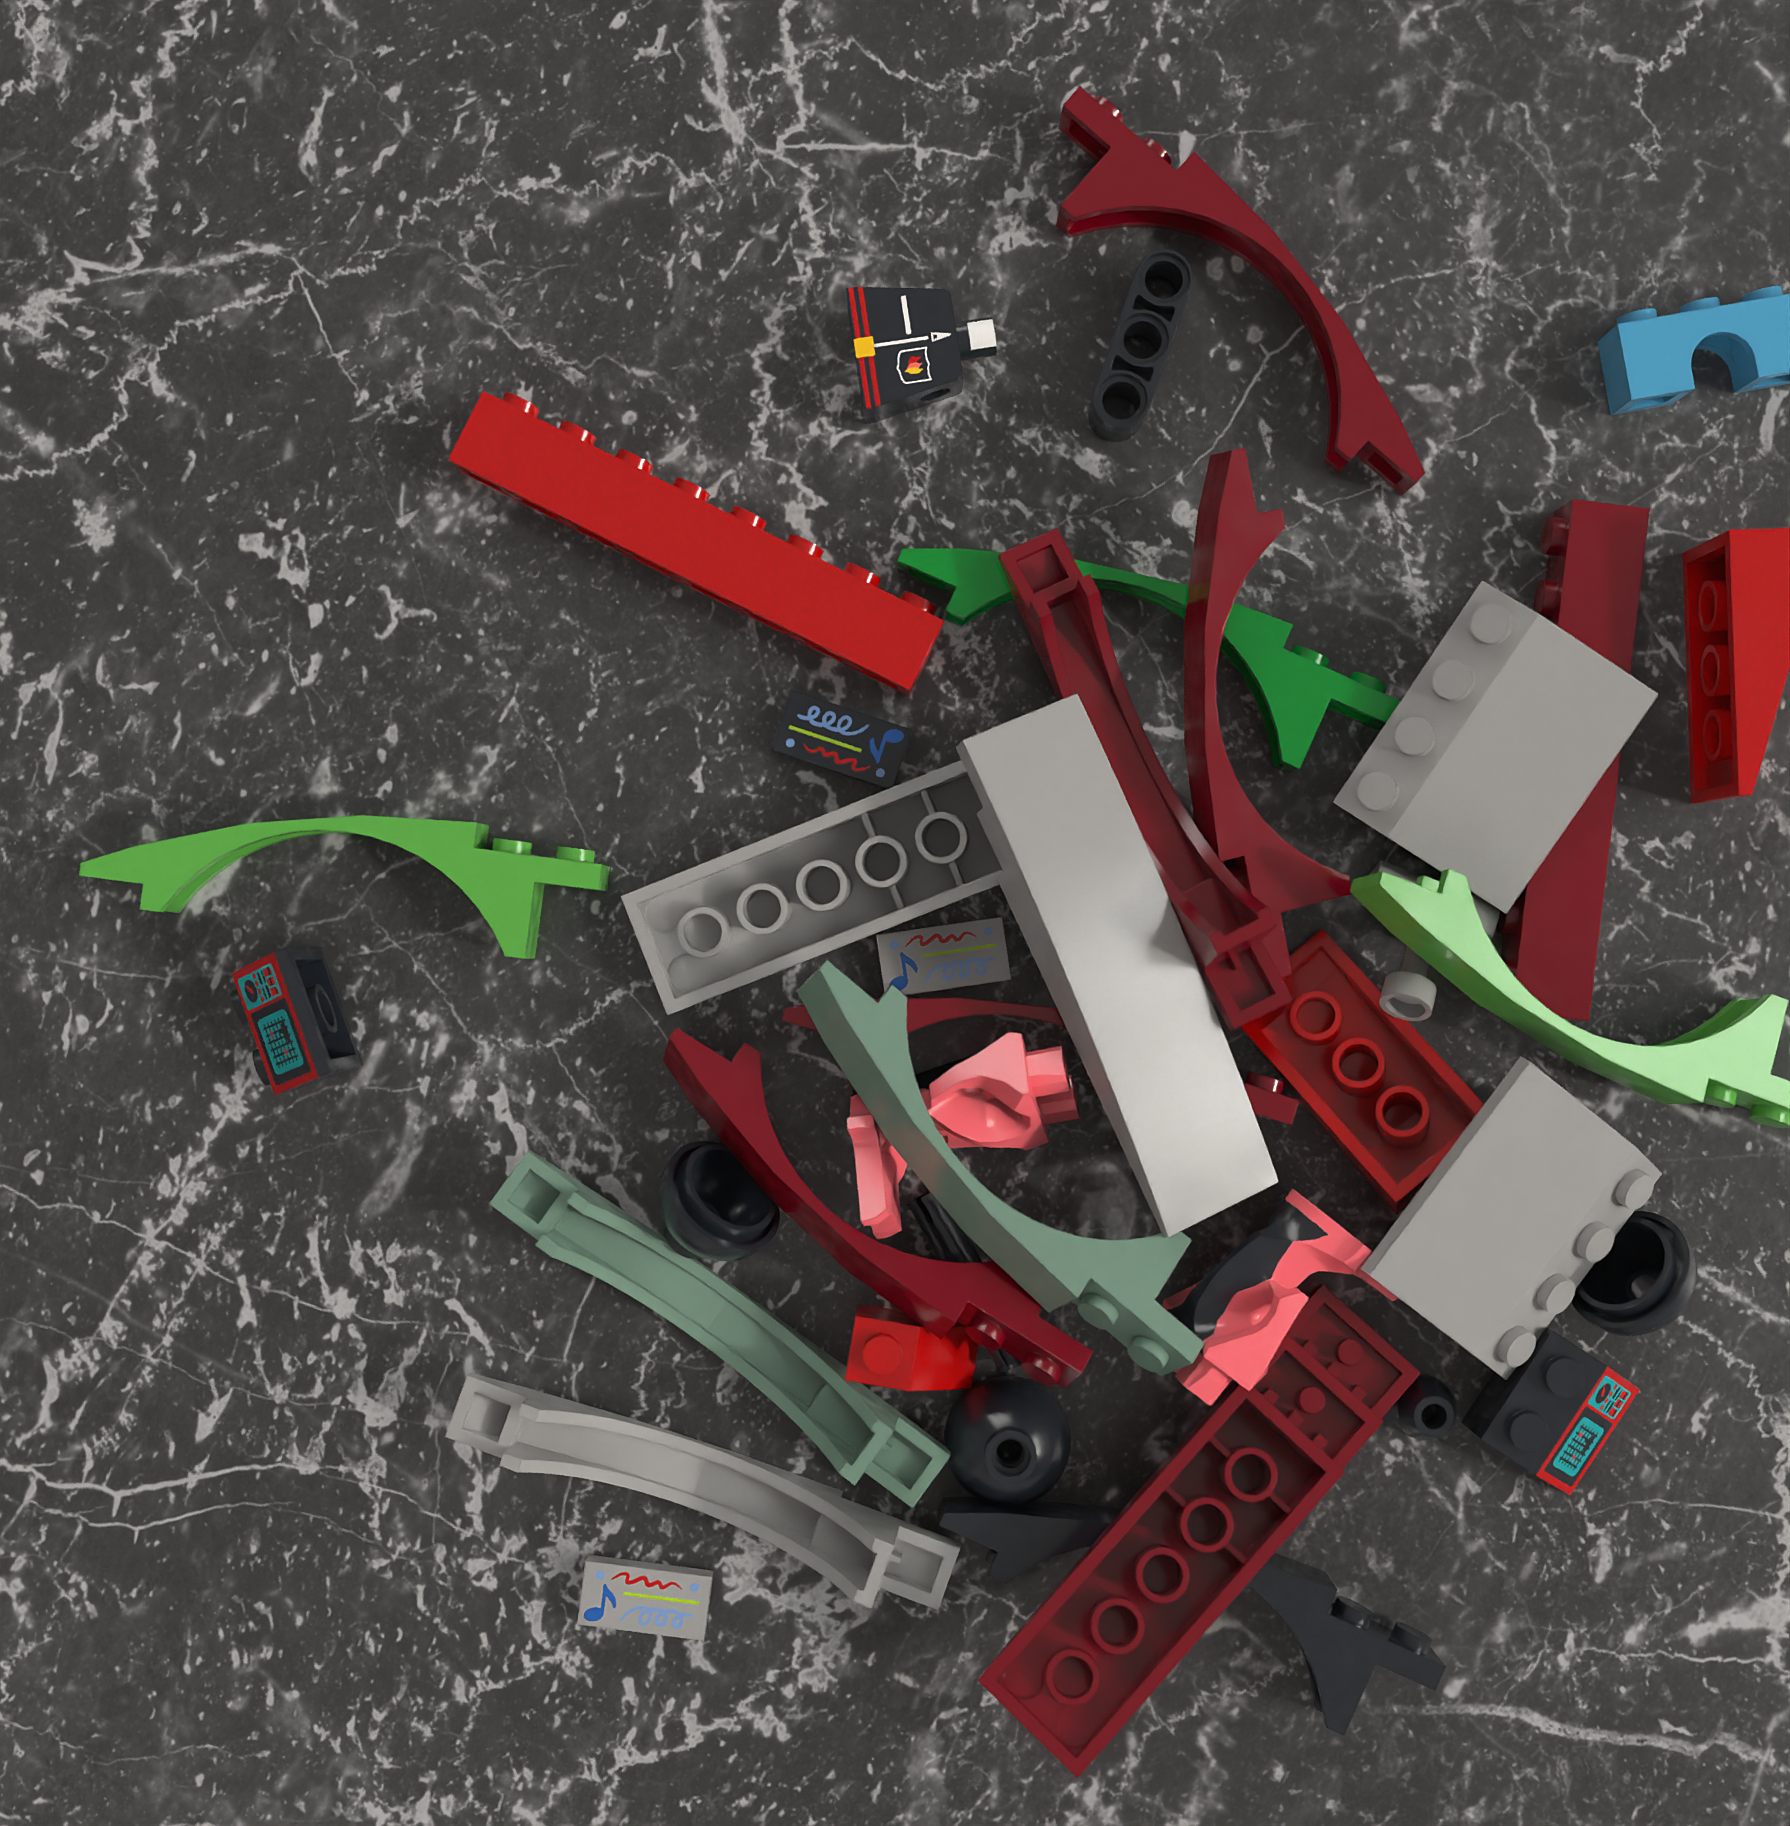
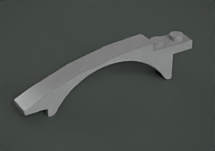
(803, 1517)

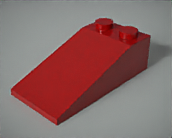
(1734, 655)
(1363, 1072)

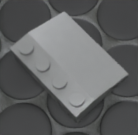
(1495, 746)
(1513, 1219)

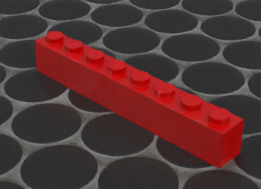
(696, 542)

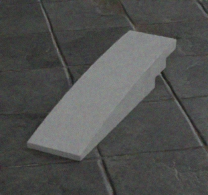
(814, 888)
(1117, 962)

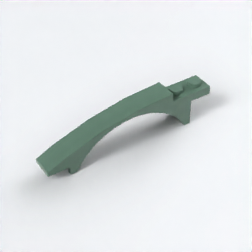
(1106, 1279)
(804, 1381)

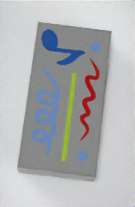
(944, 956)
(645, 1597)

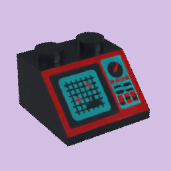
(294, 1019)
(1552, 1410)

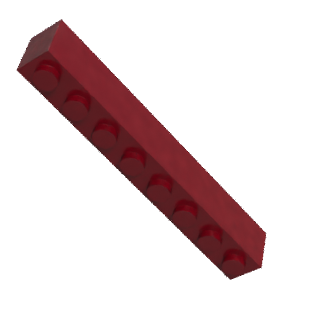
(1595, 598)

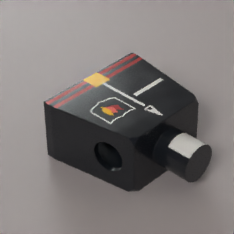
(911, 347)

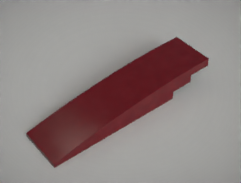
(1197, 1533)

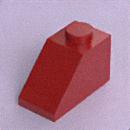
(903, 1355)

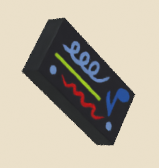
(841, 740)

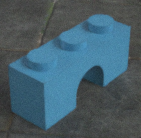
(1651, 356)

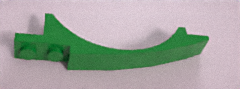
(1285, 685)

